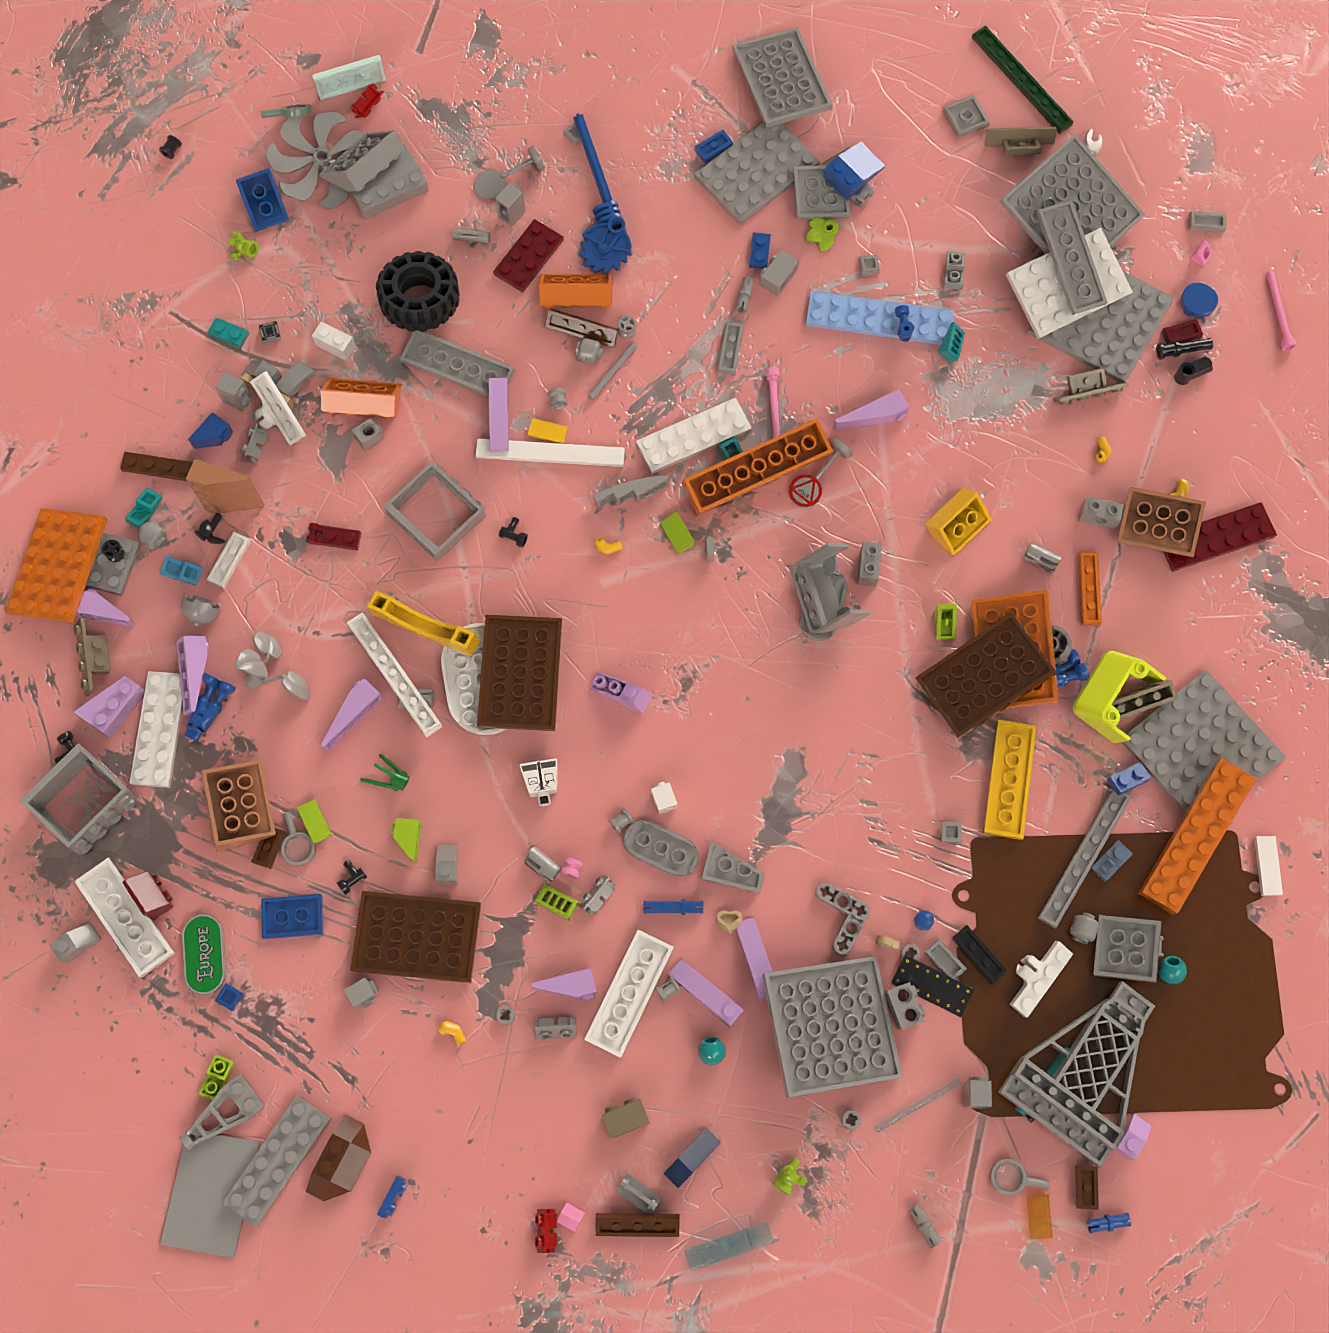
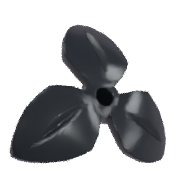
(207, 528)

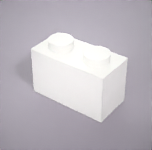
(333, 341)

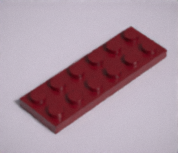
(1227, 535)

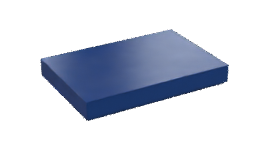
(292, 916)

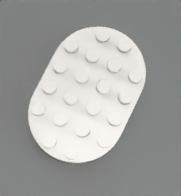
(463, 684)

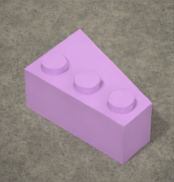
(111, 706)

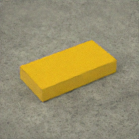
(547, 431)

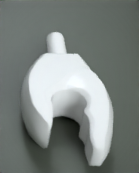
(1093, 146)

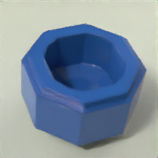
(924, 920)

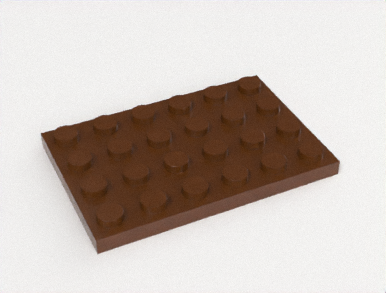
(519, 673)
(985, 675)
(416, 937)

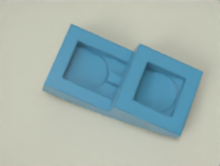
(181, 571)

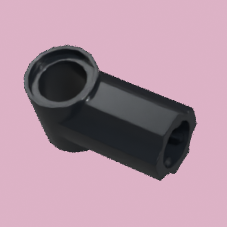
(1193, 370)

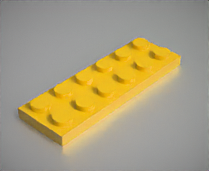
(1009, 779)

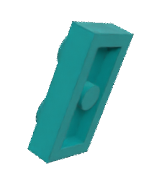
(228, 332)

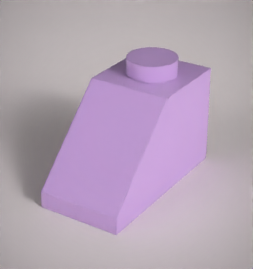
(1134, 1138)

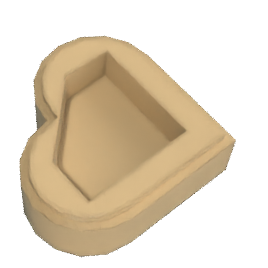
(729, 920)
(888, 942)

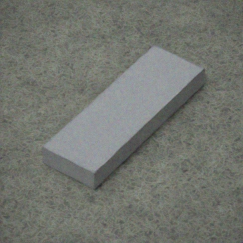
(730, 348)

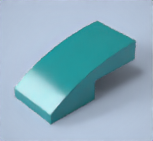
(144, 509)

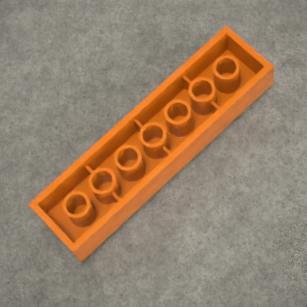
(757, 467)
(1197, 836)

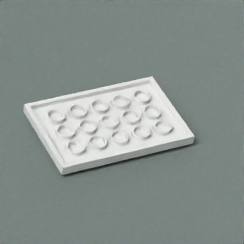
(1043, 296)

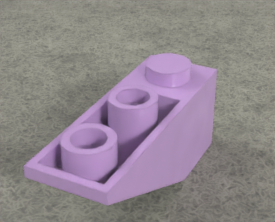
(621, 692)

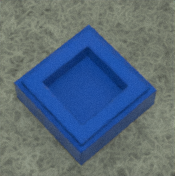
(229, 997)

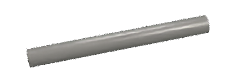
(612, 371)

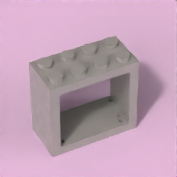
(57, 780)

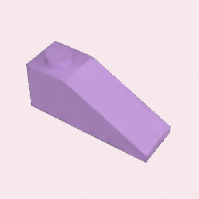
(97, 608)
(572, 985)

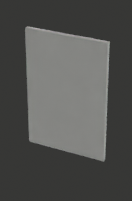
(202, 1182)

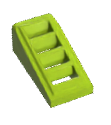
(571, 909)

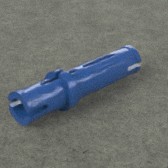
(673, 907)

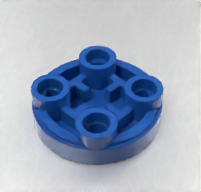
(1199, 300)

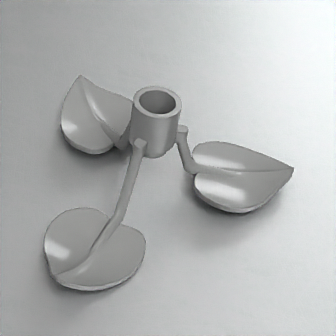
(251, 663)

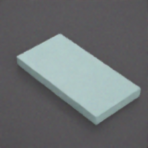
(349, 77)

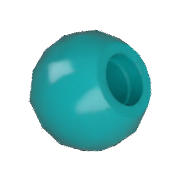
(1172, 970)
(711, 1051)

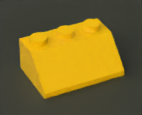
(958, 521)

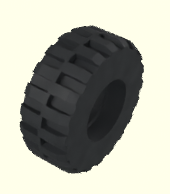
(415, 270)

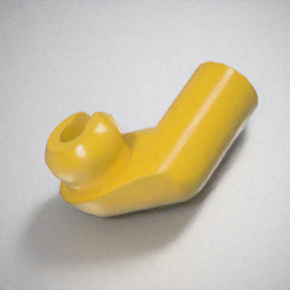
(1104, 451)
(1182, 489)
(607, 548)
(453, 1029)

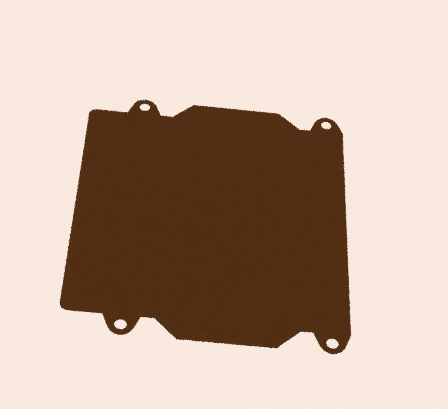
(1204, 1035)

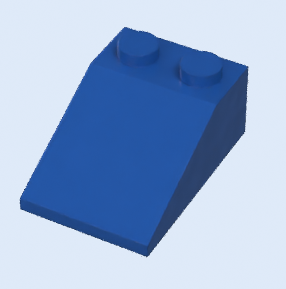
(852, 170)
(262, 199)

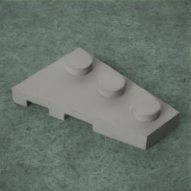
(728, 870)

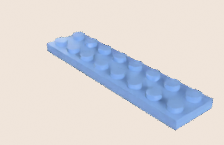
(876, 317)

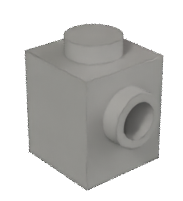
(362, 993)

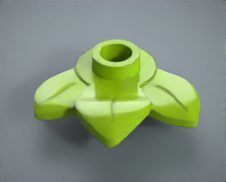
(820, 233)

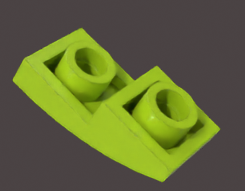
(314, 821)
(217, 1077)

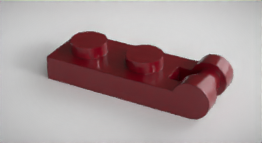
(334, 537)

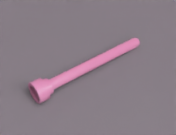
(1288, 342)
(772, 376)

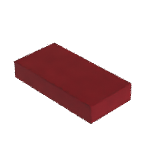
(1182, 332)

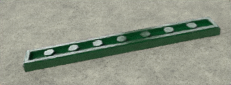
(1022, 79)

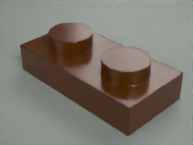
(268, 849)
(1087, 1187)

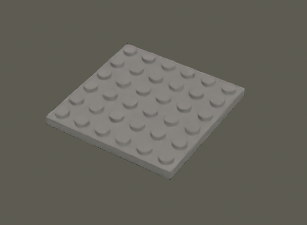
(1075, 176)
(1116, 333)
(1192, 733)
(831, 1026)

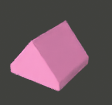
(1202, 253)
(570, 1217)

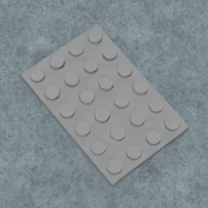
(782, 77)
(755, 170)

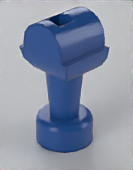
(905, 328)

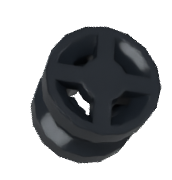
(109, 547)

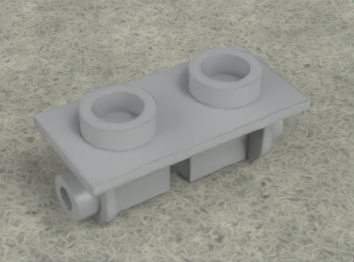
(250, 450)
(591, 899)
(547, 1029)
(638, 1194)

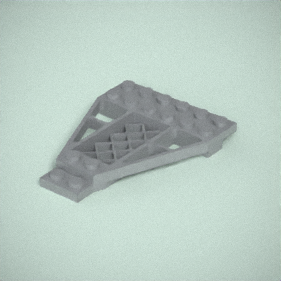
(1058, 1107)

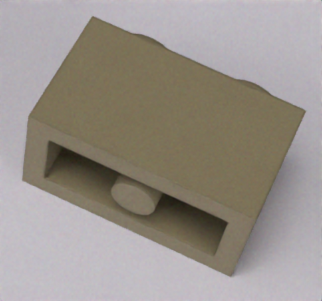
(625, 1118)

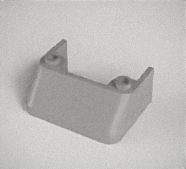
(818, 593)

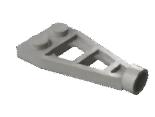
(244, 1098)

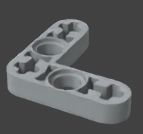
(851, 918)

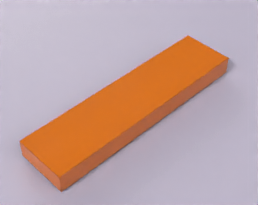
(1089, 589)

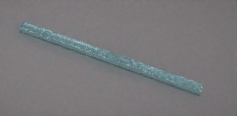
(921, 1103)

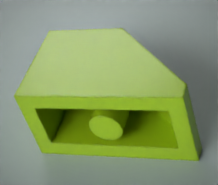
(407, 835)

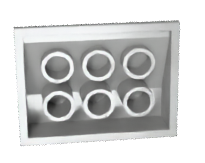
(364, 160)
(392, 186)

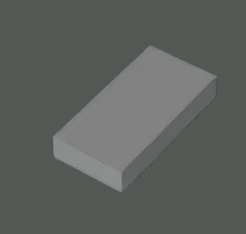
(1207, 221)
(945, 960)

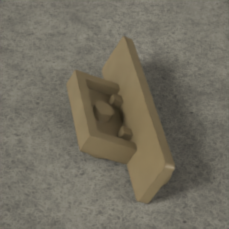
(1020, 140)
(1087, 384)
(93, 655)

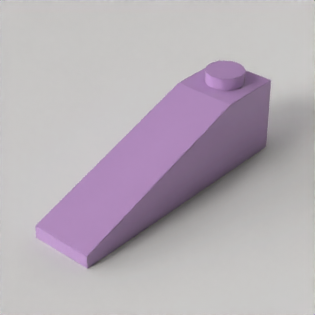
(881, 411)
(192, 659)
(355, 707)
(754, 954)
(706, 993)

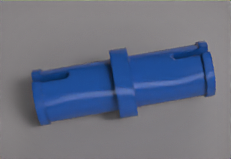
(1109, 1222)

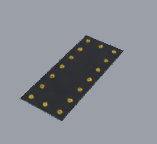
(934, 985)

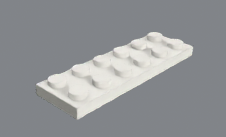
(693, 435)
(158, 731)
(130, 929)
(629, 993)

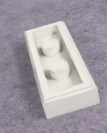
(228, 560)
(1268, 866)

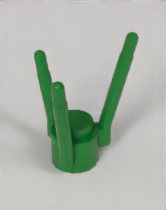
(398, 780)

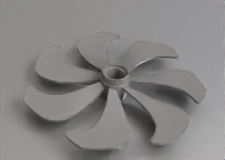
(284, 164)

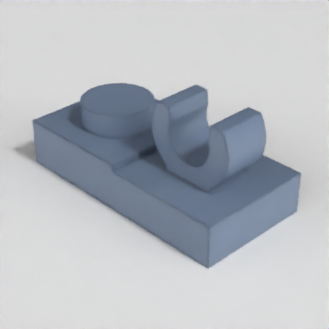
(1111, 861)

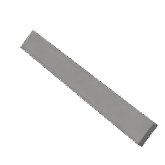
(1083, 858)

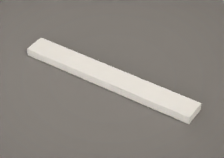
(554, 453)
(394, 675)

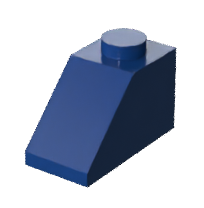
(211, 433)

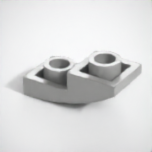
(954, 270)
(292, 380)

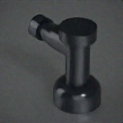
(508, 532)
(65, 739)
(356, 875)

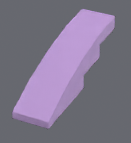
(498, 415)

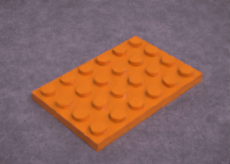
(56, 565)
(1034, 615)

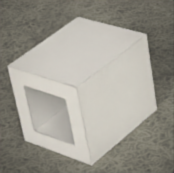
(663, 797)

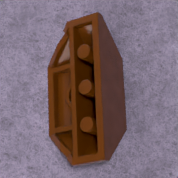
(340, 1161)

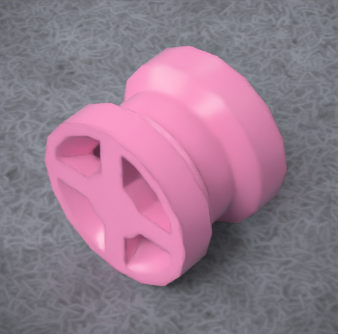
(571, 867)

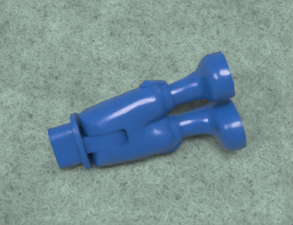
(1078, 670)
(205, 709)

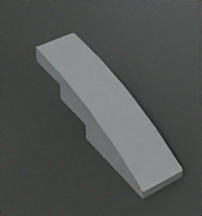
(637, 488)

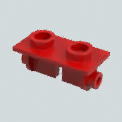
(363, 106)
(545, 1241)

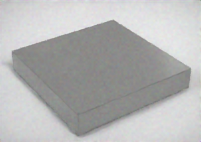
(966, 116)

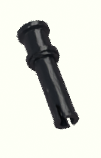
(1176, 349)

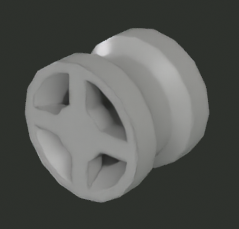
(624, 323)
(557, 398)

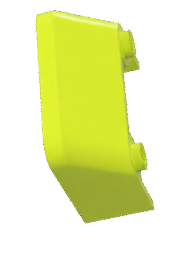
(1102, 687)

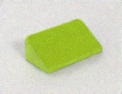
(677, 533)

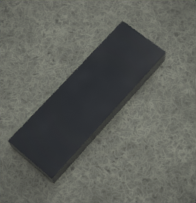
(979, 954)

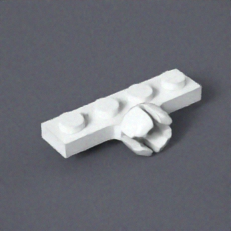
(276, 409)
(1038, 977)

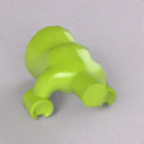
(243, 246)
(788, 1176)

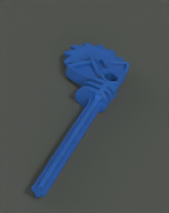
(604, 245)

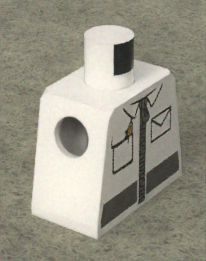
(541, 779)

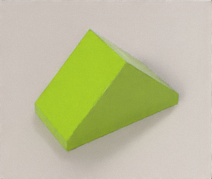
(945, 621)

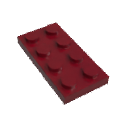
(528, 255)

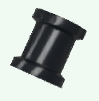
(170, 147)

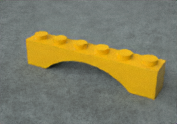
(445, 634)

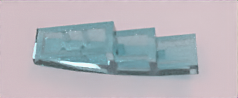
(729, 1246)

